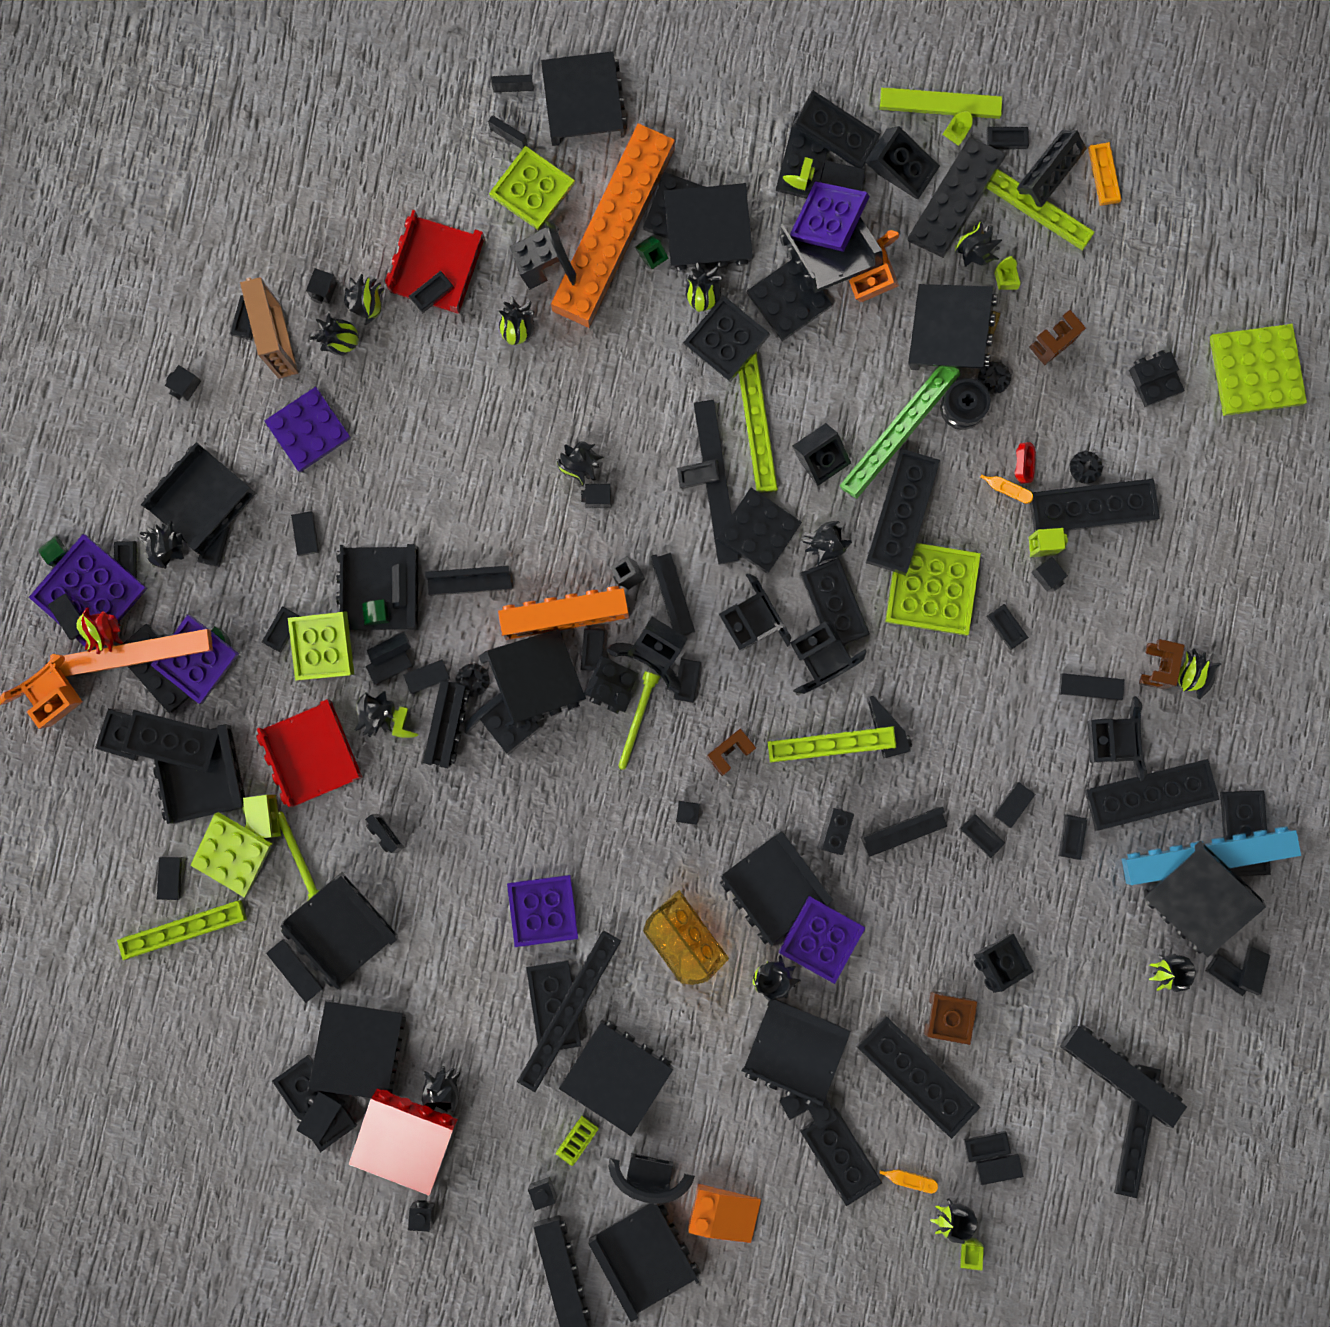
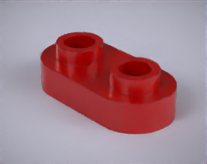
(1025, 462)

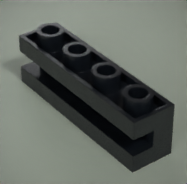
(445, 723)

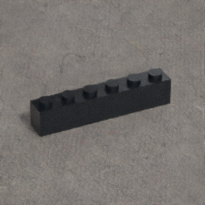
(1123, 1076)
(561, 1272)

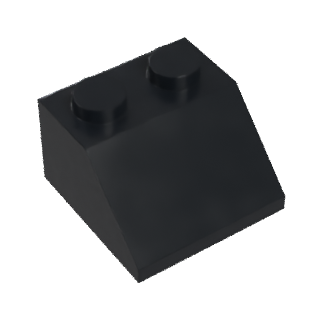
(822, 453)

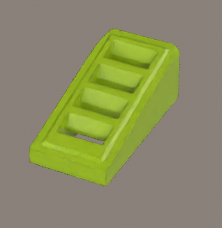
(564, 1155)

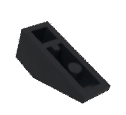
(883, 719)

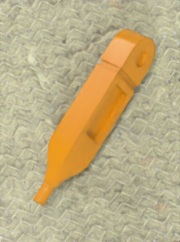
(1009, 489)
(911, 1180)

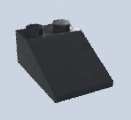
(902, 162)

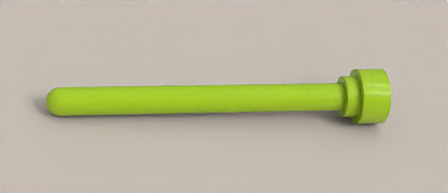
(650, 681)
(297, 855)

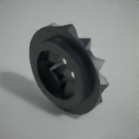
(1002, 382)
(1076, 467)
(480, 673)

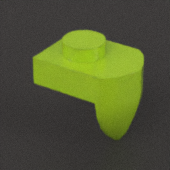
(959, 127)
(801, 181)
(1007, 274)
(399, 721)
(972, 1255)

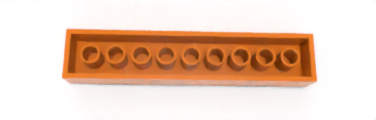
(613, 224)

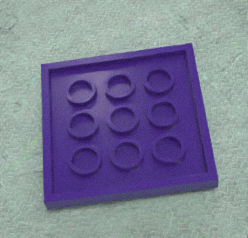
(91, 581)

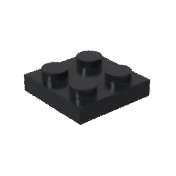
(378, 826)

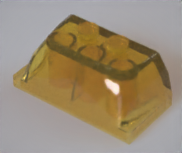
(684, 941)

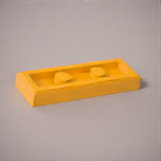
(1104, 174)

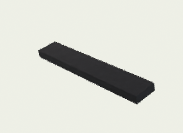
(1135, 1145)

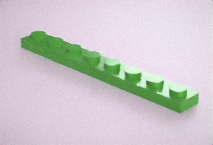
(899, 430)

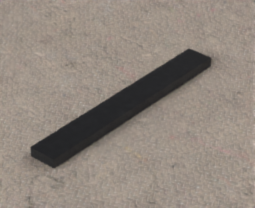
(716, 491)
(569, 1011)

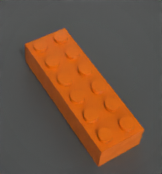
(564, 613)

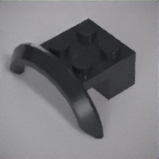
(539, 252)
(753, 619)
(657, 648)
(823, 656)
(494, 717)
(1118, 740)
(648, 1179)

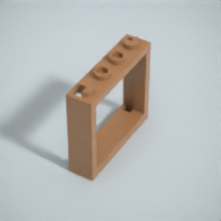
(269, 327)

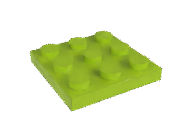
(532, 188)
(321, 646)
(231, 854)

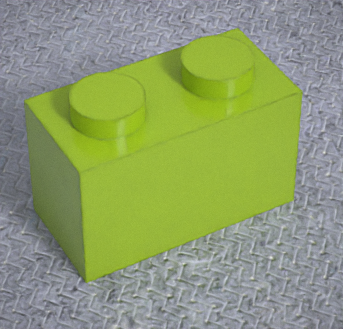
(1047, 542)
(262, 815)

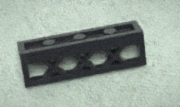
(1052, 161)
(469, 580)
(672, 594)
(904, 831)

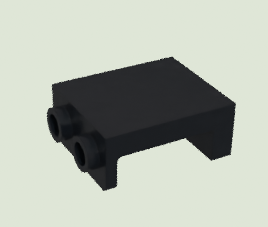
(835, 831)

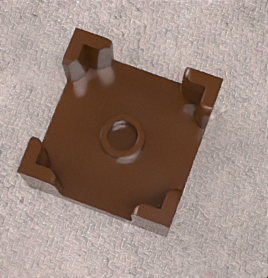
(1065, 338)
(1171, 658)
(738, 738)
(951, 1018)

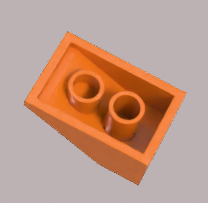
(723, 1214)

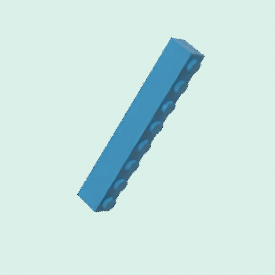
(1234, 853)

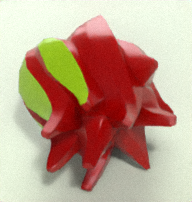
(98, 630)

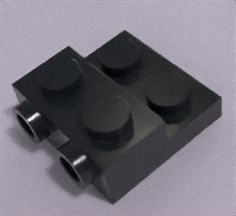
(1156, 378)
(611, 685)
(1003, 963)

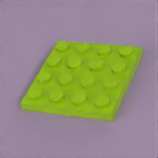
(1258, 369)
(935, 590)

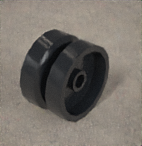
(963, 393)

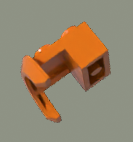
(879, 279)
(48, 692)

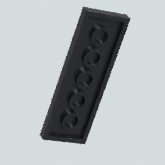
(956, 197)
(1095, 505)
(903, 511)
(1155, 795)
(918, 1077)

